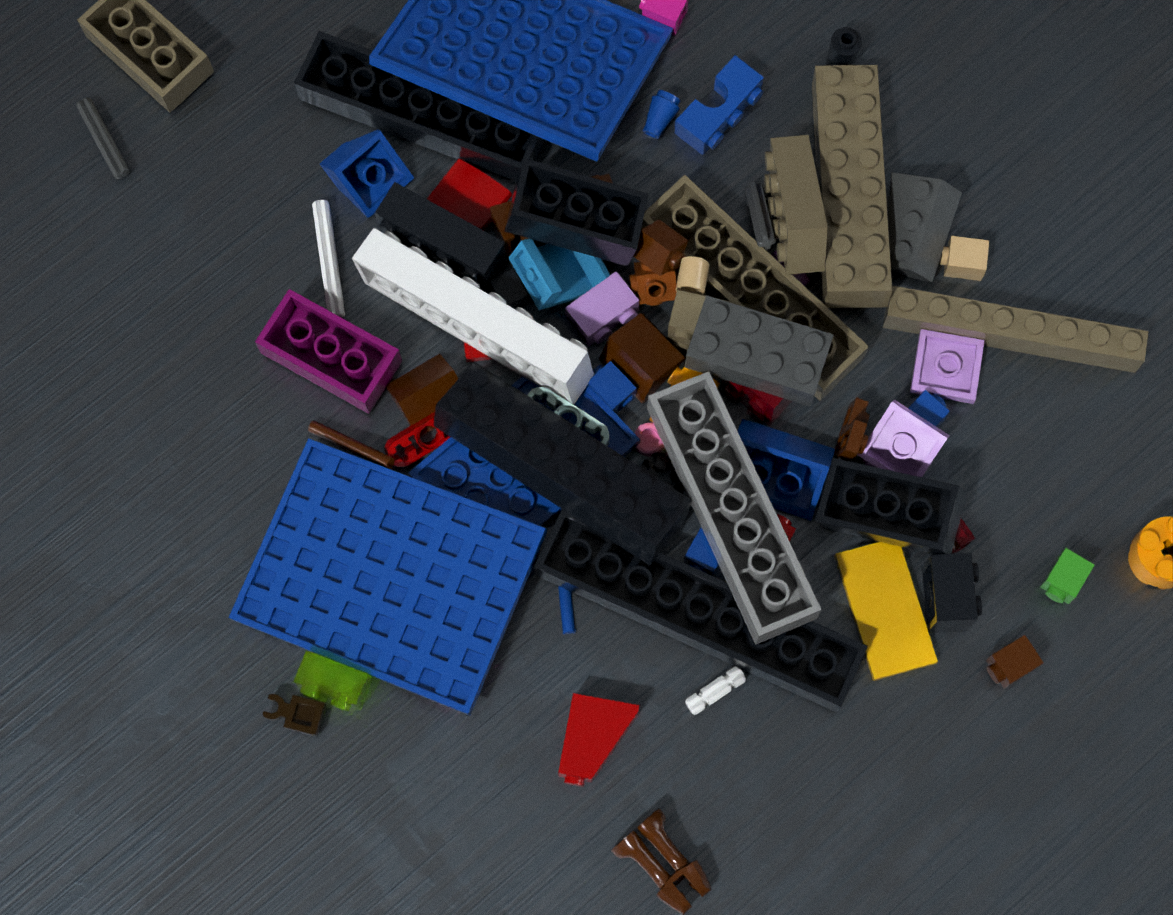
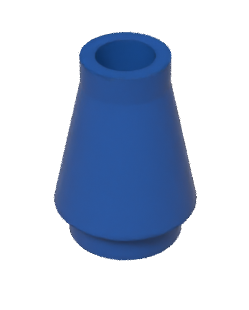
(661, 112)

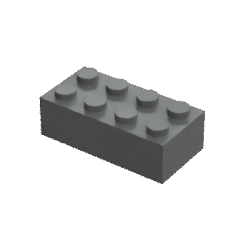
(758, 350)

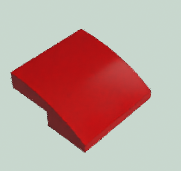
(469, 194)

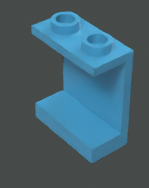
(555, 273)

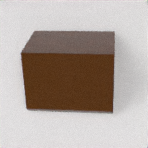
(642, 355)
(421, 390)

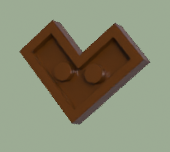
(852, 436)

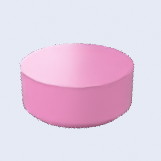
(649, 440)

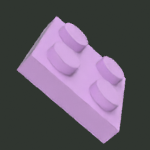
(947, 366)

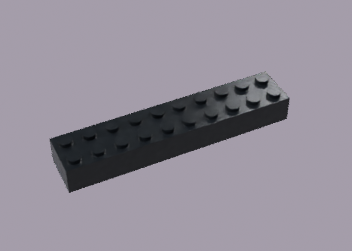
(697, 612)

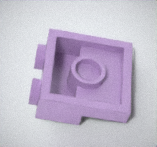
(903, 442)

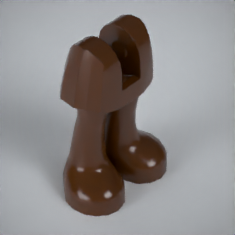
(634, 848)

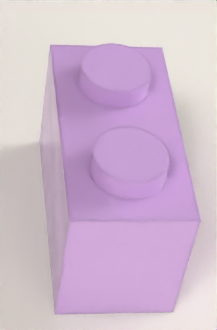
(603, 309)

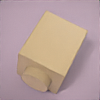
(965, 258)

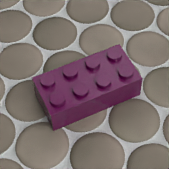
(329, 351)

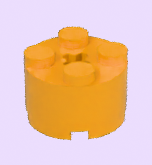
(1146, 556)

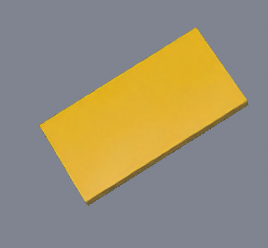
(885, 609)

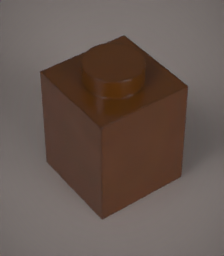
(660, 248)
(1013, 662)

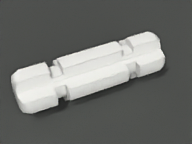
(715, 690)

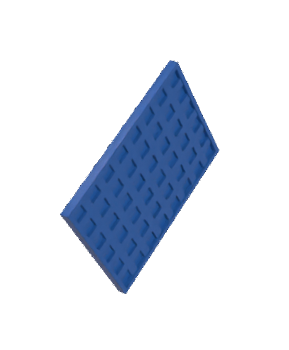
(389, 575)

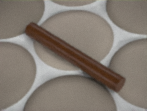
(351, 444)

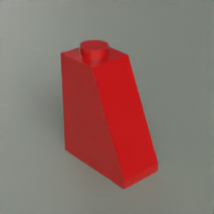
(592, 735)

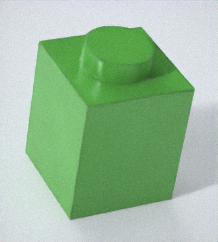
(1066, 576)

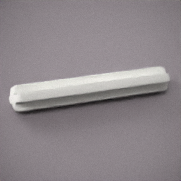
(328, 257)

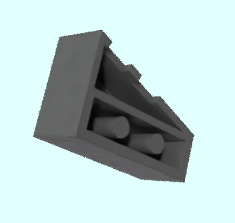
(919, 223)

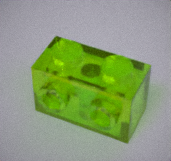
(332, 680)

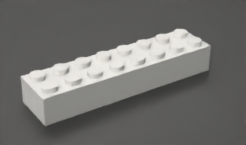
(474, 315)

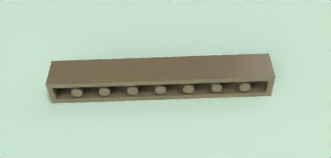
(1018, 329)

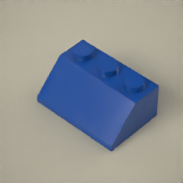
(787, 466)

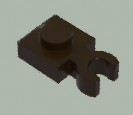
(300, 715)

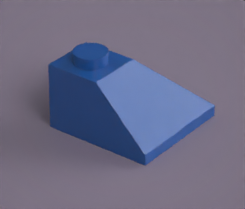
(366, 170)

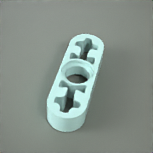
(553, 399)

